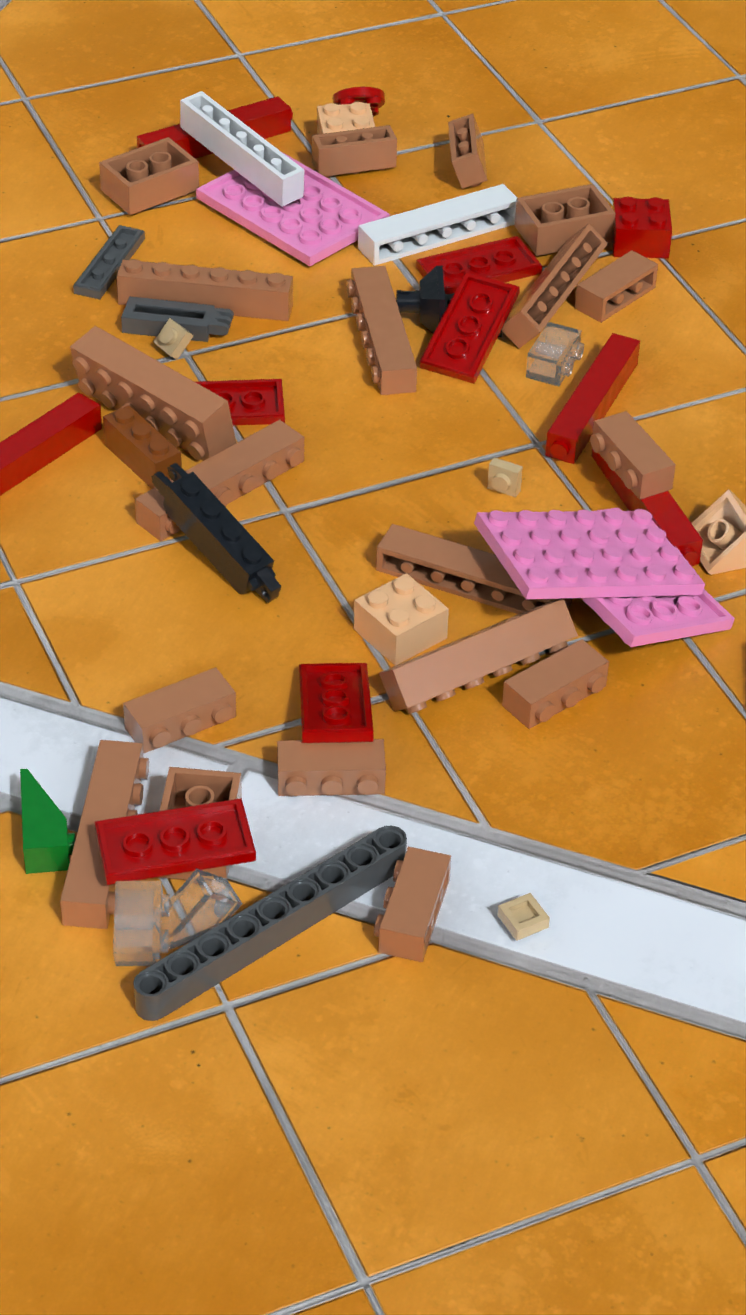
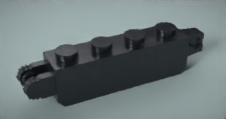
(217, 533)

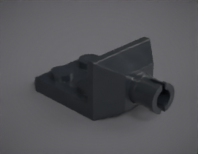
(428, 301)

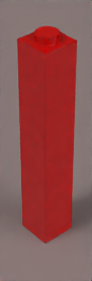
(264, 117)
(592, 398)
(47, 439)
(664, 513)

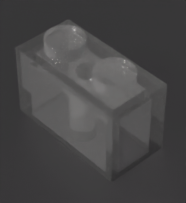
(554, 354)
(139, 923)

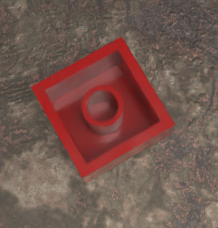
(642, 227)

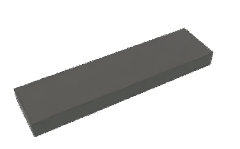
(106, 264)

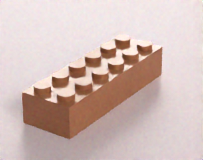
(166, 399)

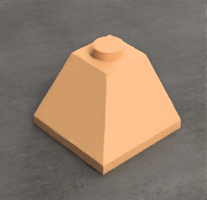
(723, 534)

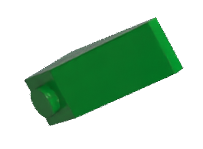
(44, 829)

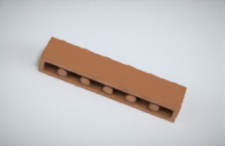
(553, 286)
(241, 291)
(382, 330)
(230, 473)
(452, 569)
(478, 655)
(111, 794)

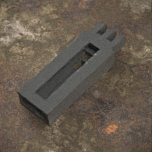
(149, 316)

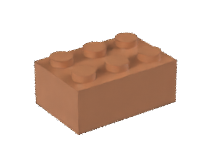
(149, 176)
(557, 215)
(197, 787)

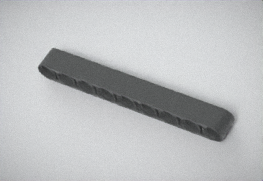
(267, 923)

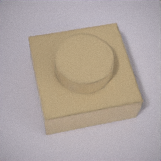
(173, 338)
(504, 477)
(523, 916)

